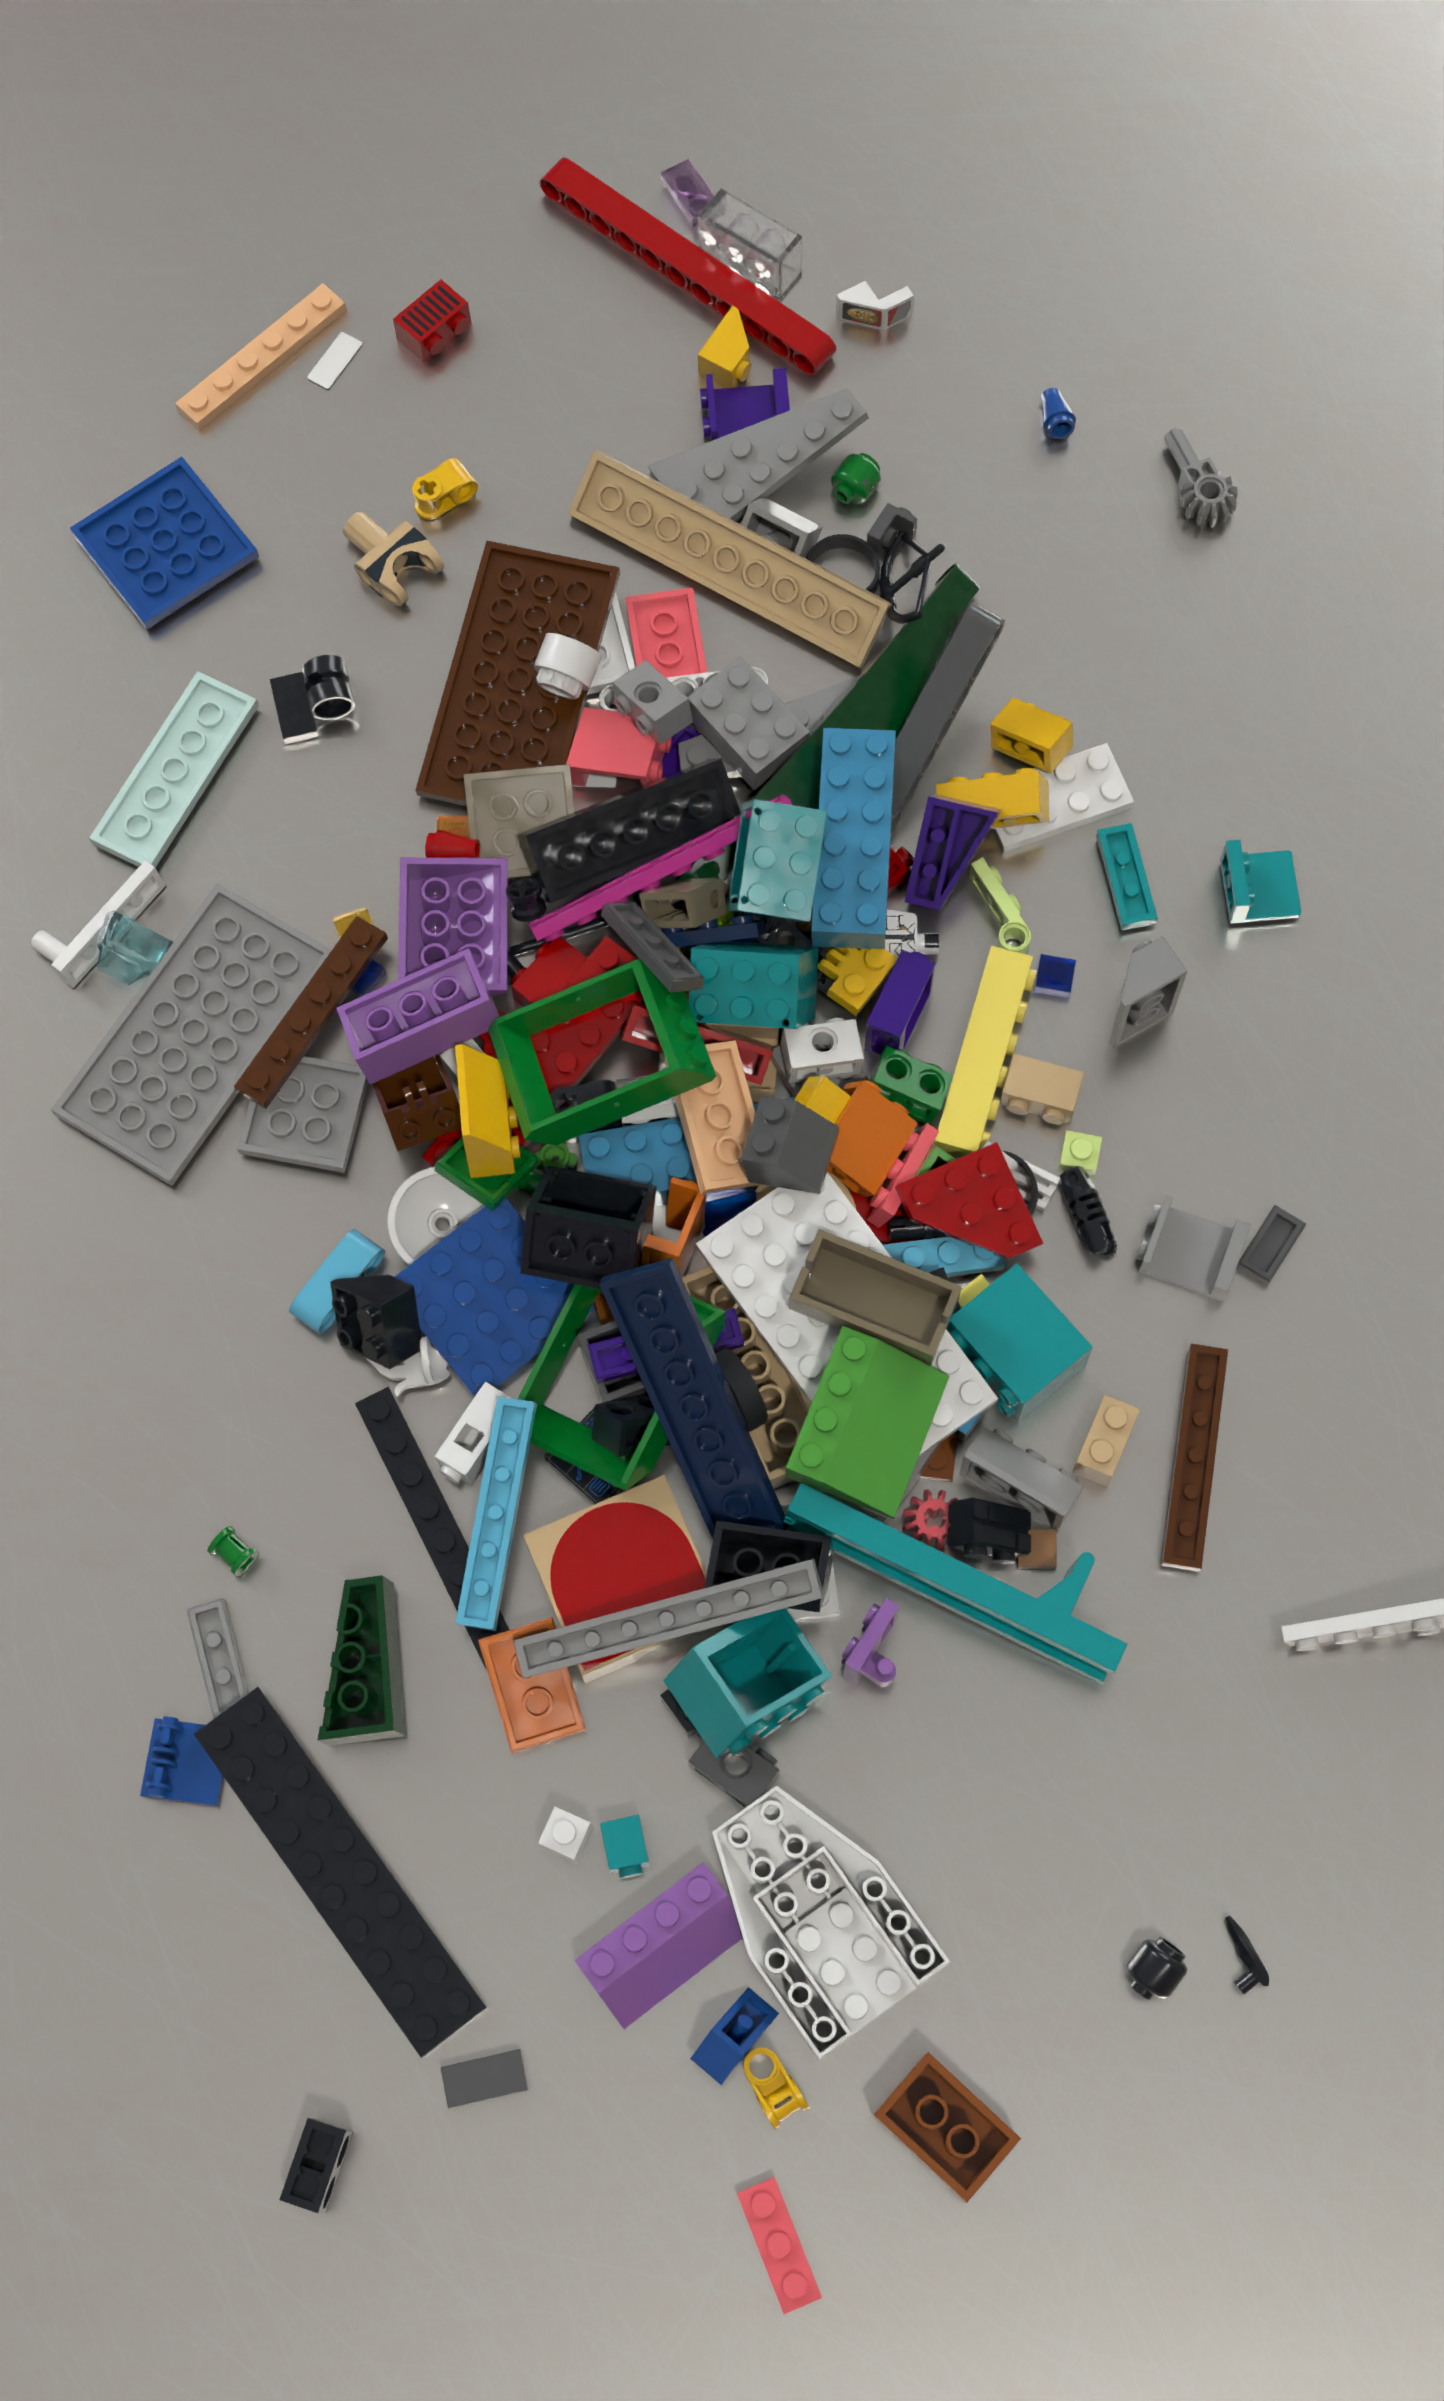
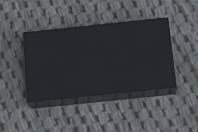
(293, 708)

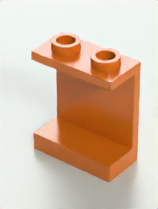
(868, 1138)
(684, 1213)

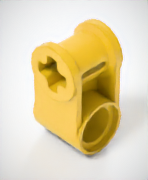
(446, 486)
(774, 2089)

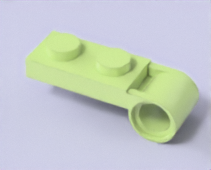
(1002, 906)

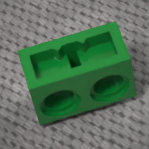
(907, 1089)

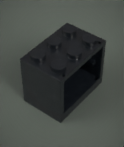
(585, 1226)

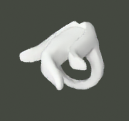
(417, 1371)

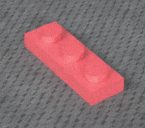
(887, 1200)
(779, 2245)

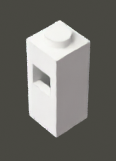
(467, 1445)

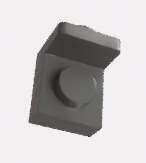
(888, 525)

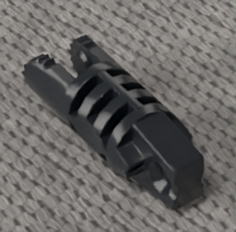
(1088, 1211)

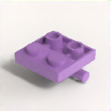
(862, 1656)

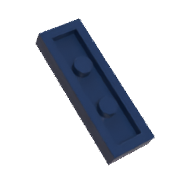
(710, 932)

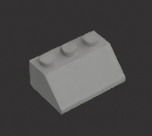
(1148, 989)
(1021, 1478)

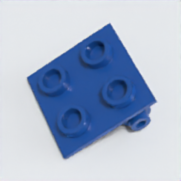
(179, 1765)

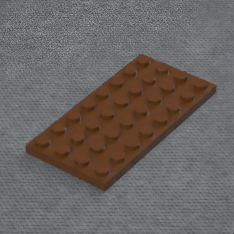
(491, 700)

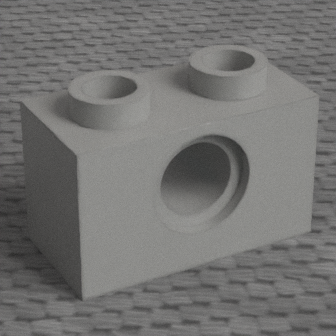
(652, 702)

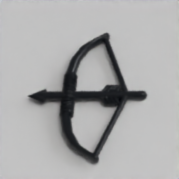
(920, 566)

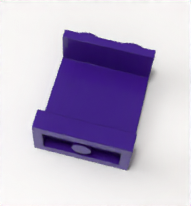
(742, 406)

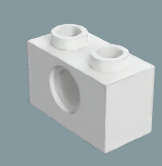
(803, 1060)

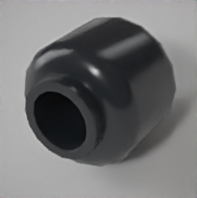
(1157, 1968)

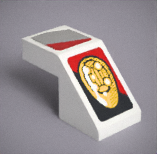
(863, 307)

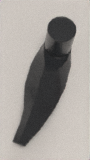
(1248, 1954)

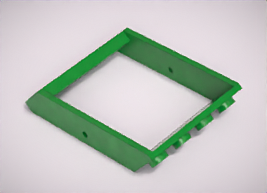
(674, 1027)
(573, 1440)

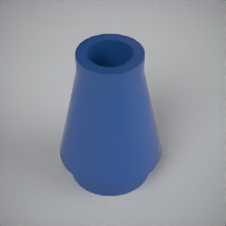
(1057, 416)

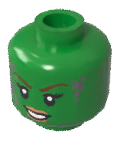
(856, 478)

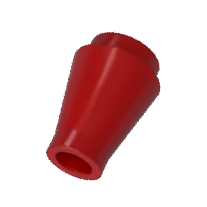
(449, 845)

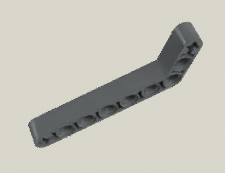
(941, 702)

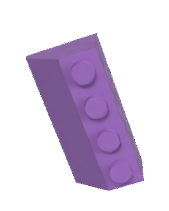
(418, 1016)
(662, 1946)

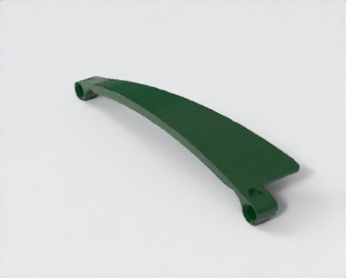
(875, 702)

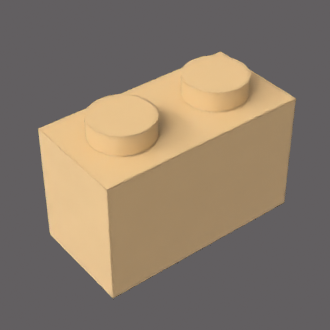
(1041, 1089)
(1106, 1440)

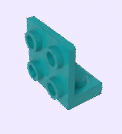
(1259, 884)

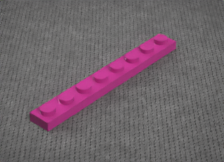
(642, 878)

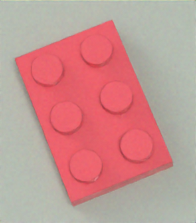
(667, 632)

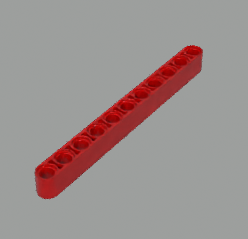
(687, 265)

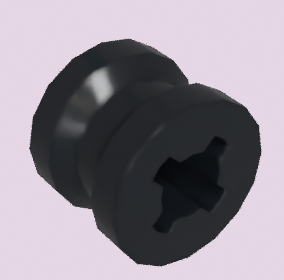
(526, 899)

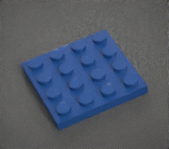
(164, 542)
(477, 1302)

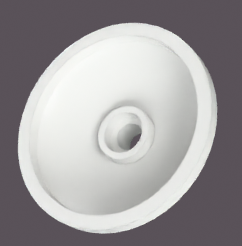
(419, 1205)

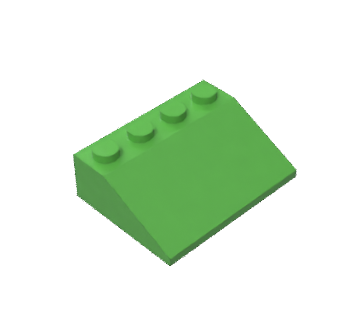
(867, 1423)

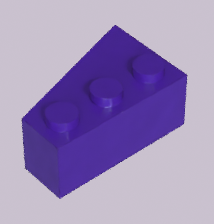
(945, 847)

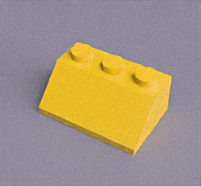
(485, 1114)

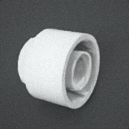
(565, 666)

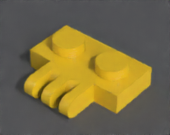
(856, 974)

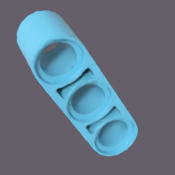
(351, 1258)

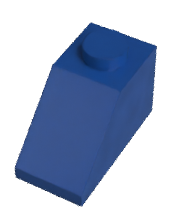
(734, 2036)

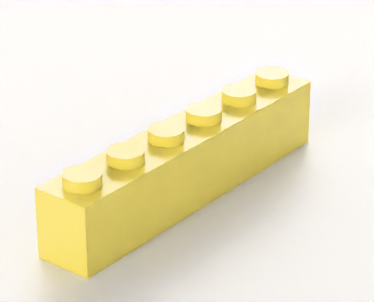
(984, 1052)

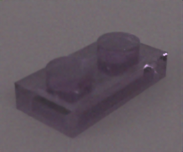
(687, 189)

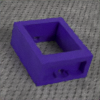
(900, 1003)

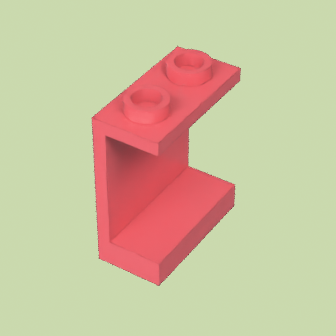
(614, 747)

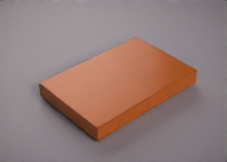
(531, 1707)

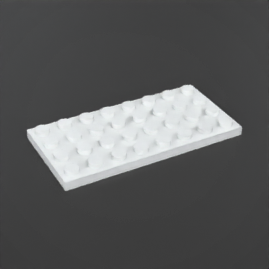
(759, 1264)

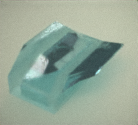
(128, 948)

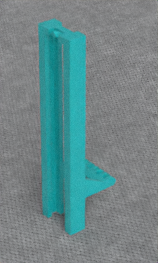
(1035, 1623)

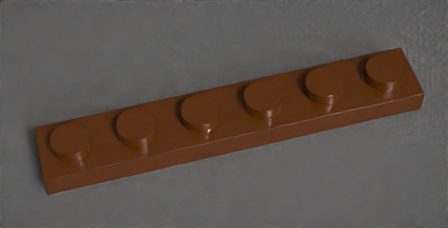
(311, 1012)
(1195, 1458)

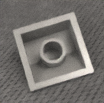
(781, 526)

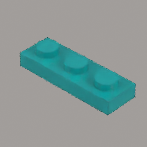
(1126, 876)

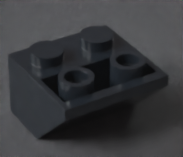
(377, 1318)

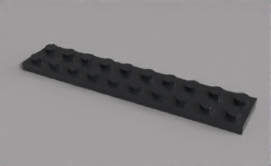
(340, 1872)

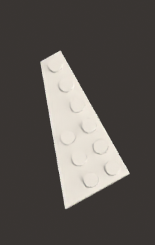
(1421, 1617)

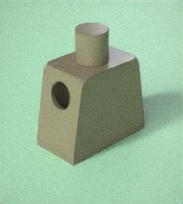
(701, 899)

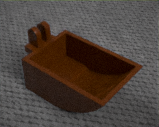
(419, 1103)

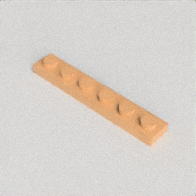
(261, 356)

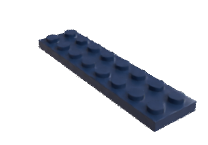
(691, 1396)

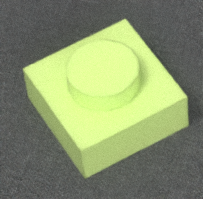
(1080, 1150)

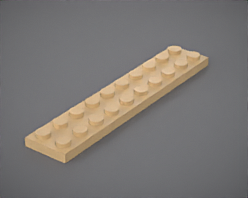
(729, 559)

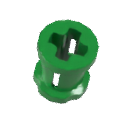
(232, 1551)

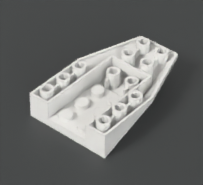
(821, 1920)

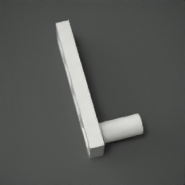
(82, 953)

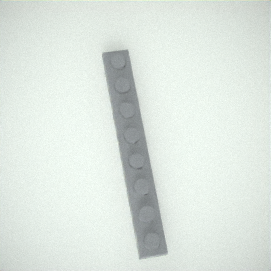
(669, 1618)

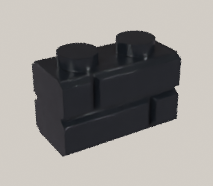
(989, 1529)

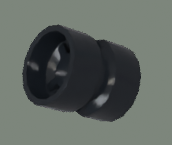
(328, 687)

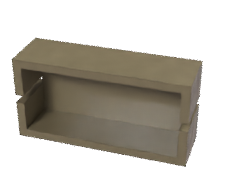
(874, 1296)

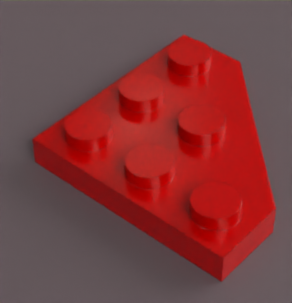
(973, 1203)

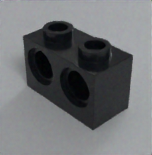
(622, 1423)
(316, 2165)

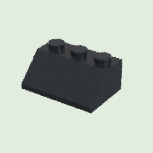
(751, 1550)

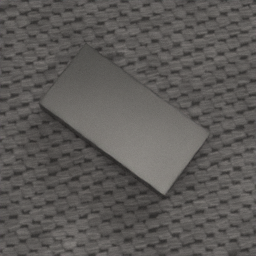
(1271, 1245)
(484, 2078)

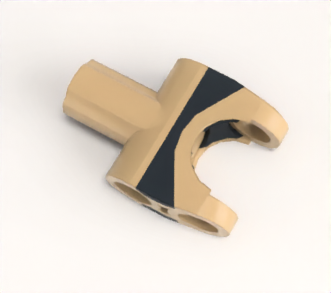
(389, 555)

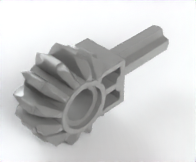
(1201, 480)

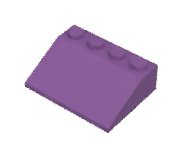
(454, 908)

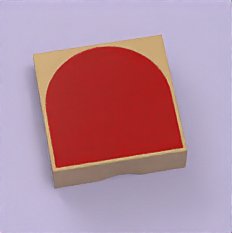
(617, 1559)

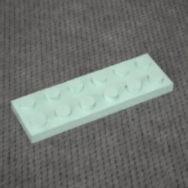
(174, 771)

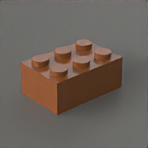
(946, 2127)

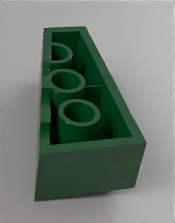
(366, 1674)

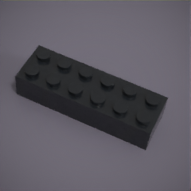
(628, 829)

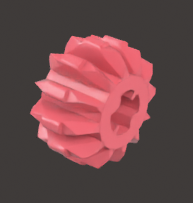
(918, 1519)

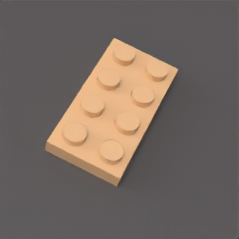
(718, 1122)

